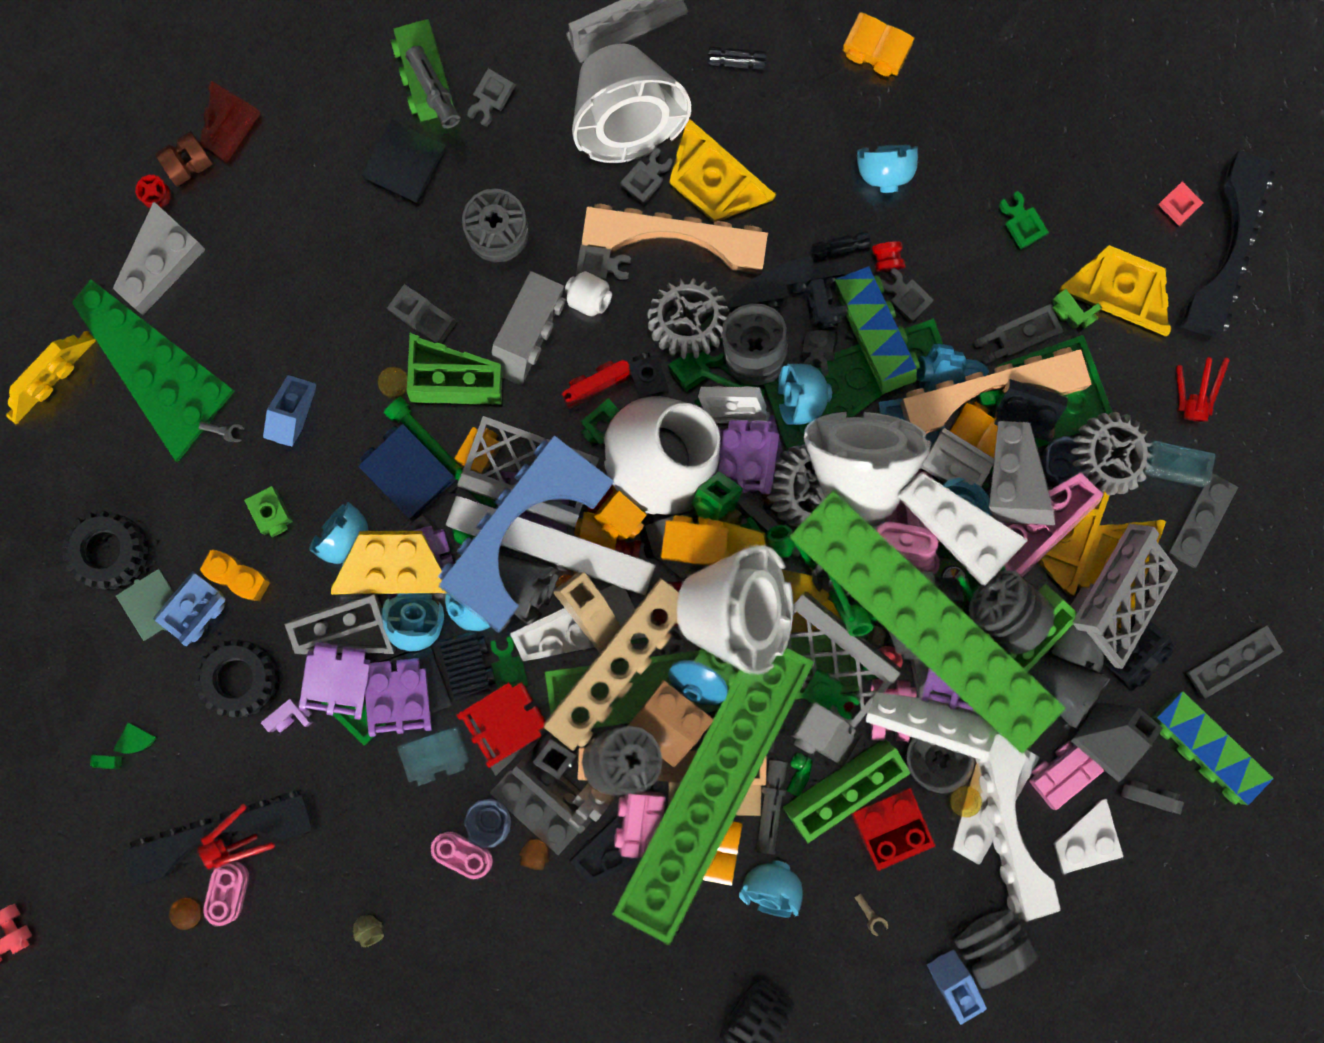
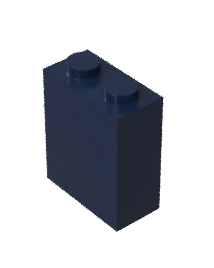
(406, 471)

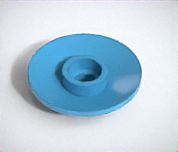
(698, 682)

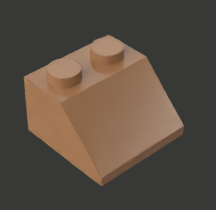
(672, 722)

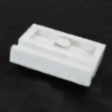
(733, 403)
(955, 458)

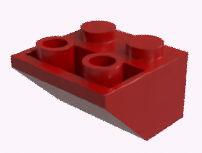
(893, 828)

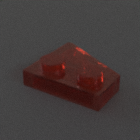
(226, 122)

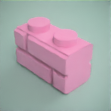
(1064, 775)
(640, 820)

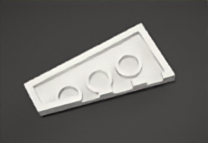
(966, 531)
(561, 634)
(934, 722)
(976, 833)

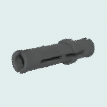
(437, 96)
(771, 807)

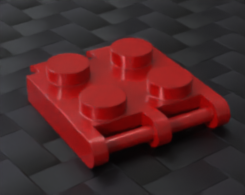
(607, 377)
(503, 722)

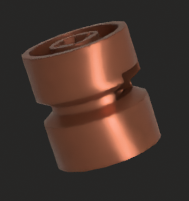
(174, 164)

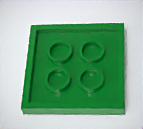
(1081, 404)

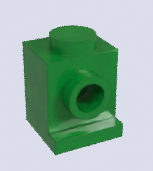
(605, 413)
(711, 503)

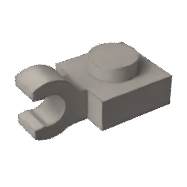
(591, 804)

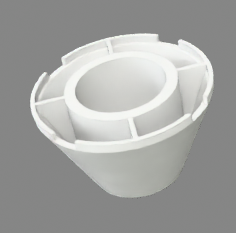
(626, 105)
(866, 459)
(642, 467)
(739, 609)

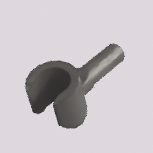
(222, 430)

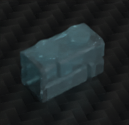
(1180, 464)
(434, 755)

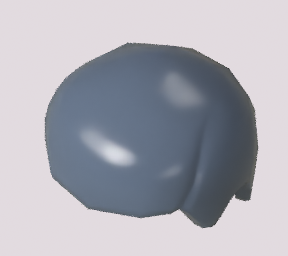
(1058, 460)
(487, 823)

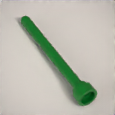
(399, 412)

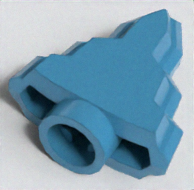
(945, 365)

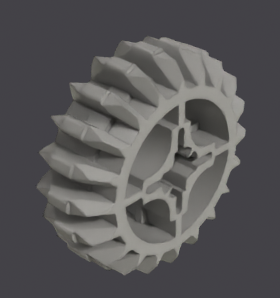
(670, 332)
(1097, 436)
(795, 484)

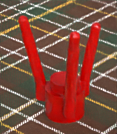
(1199, 406)
(216, 853)

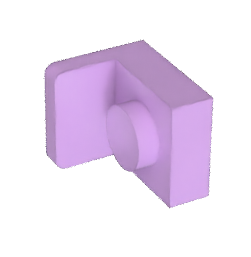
(281, 718)

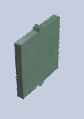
(144, 601)

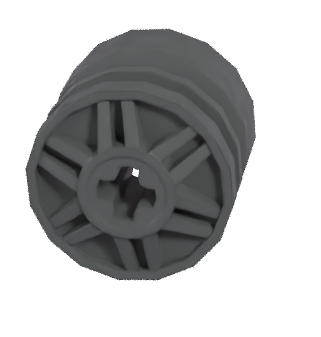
(510, 234)
(755, 344)
(1012, 612)
(605, 762)
(921, 765)
(997, 951)

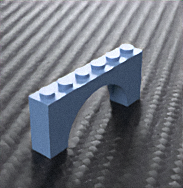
(553, 475)

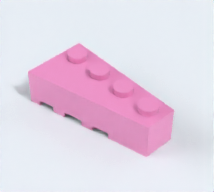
(1070, 505)

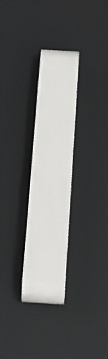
(558, 548)

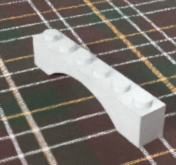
(1029, 889)

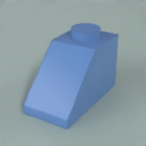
(289, 410)
(957, 986)

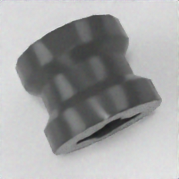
(673, 645)

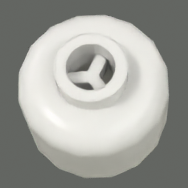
(588, 293)

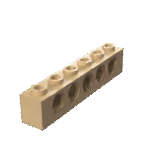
(560, 721)

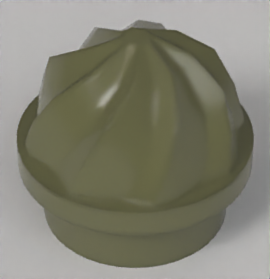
(368, 930)

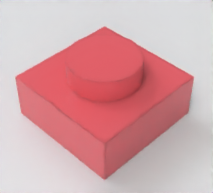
(1180, 203)

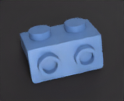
(190, 609)

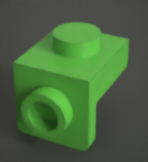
(1068, 309)

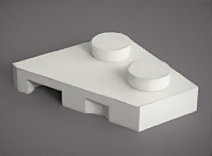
(1089, 840)

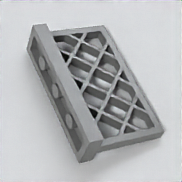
(620, 23)
(493, 488)
(1115, 588)
(857, 647)

